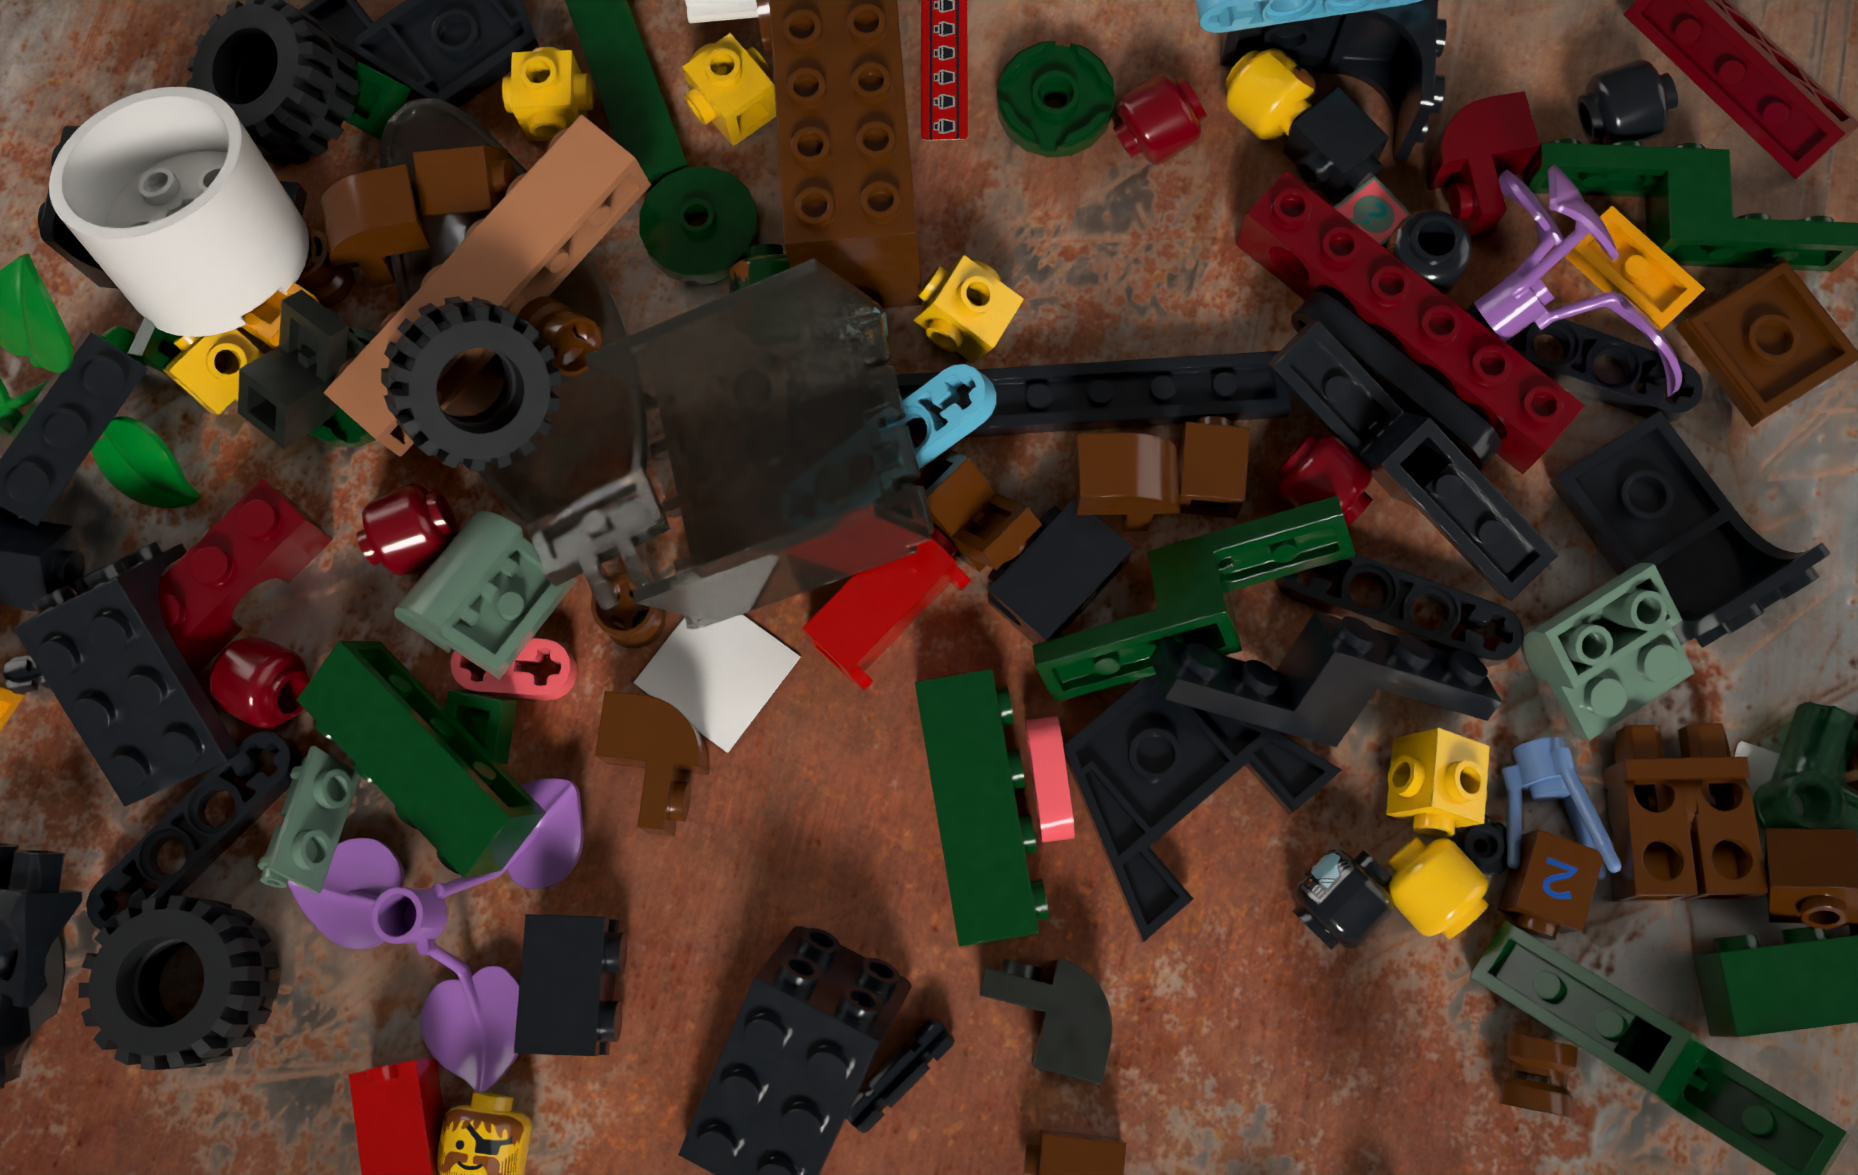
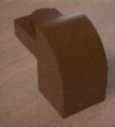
(373, 218)
(1126, 477)
(971, 514)
(657, 737)

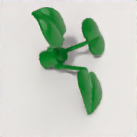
(129, 451)

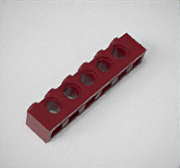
(1323, 251)

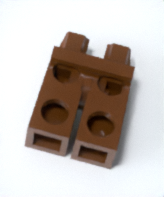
(1684, 821)

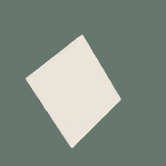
(718, 675)

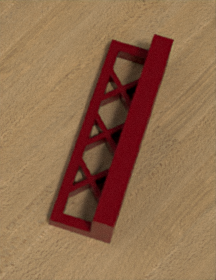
(1747, 77)

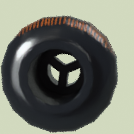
(1433, 247)

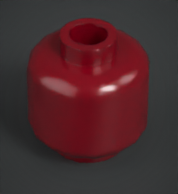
(1159, 118)
(1323, 471)
(406, 529)
(258, 682)

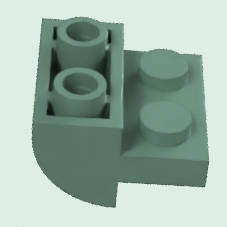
(483, 594)
(1610, 651)

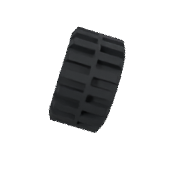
(278, 76)
(503, 426)
(128, 974)

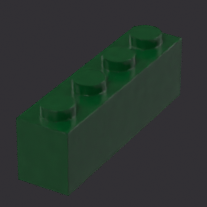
(420, 758)
(978, 810)
(1779, 986)

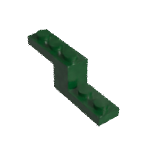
(1692, 205)
(1194, 596)
(1658, 1055)

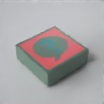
(1373, 210)

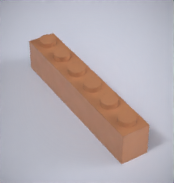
(507, 258)

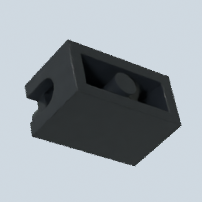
(1058, 573)
(569, 985)

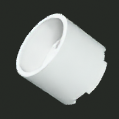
(180, 209)

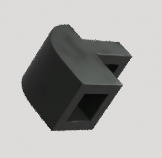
(286, 386)
(1075, 1019)

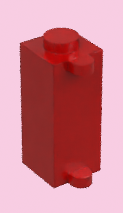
(880, 605)
(398, 1117)

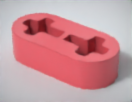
(520, 684)
(1049, 779)

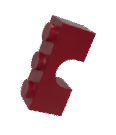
(252, 543)

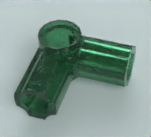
(1814, 769)

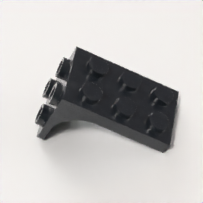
(1383, 47)
(1659, 506)
(125, 676)
(795, 1059)

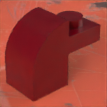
(1473, 153)

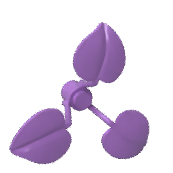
(1524, 295)
(364, 903)

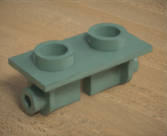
(312, 822)

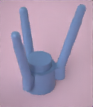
(1549, 774)

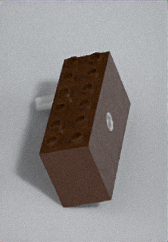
(840, 137)

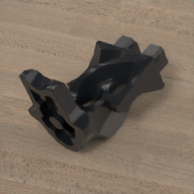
(30, 949)

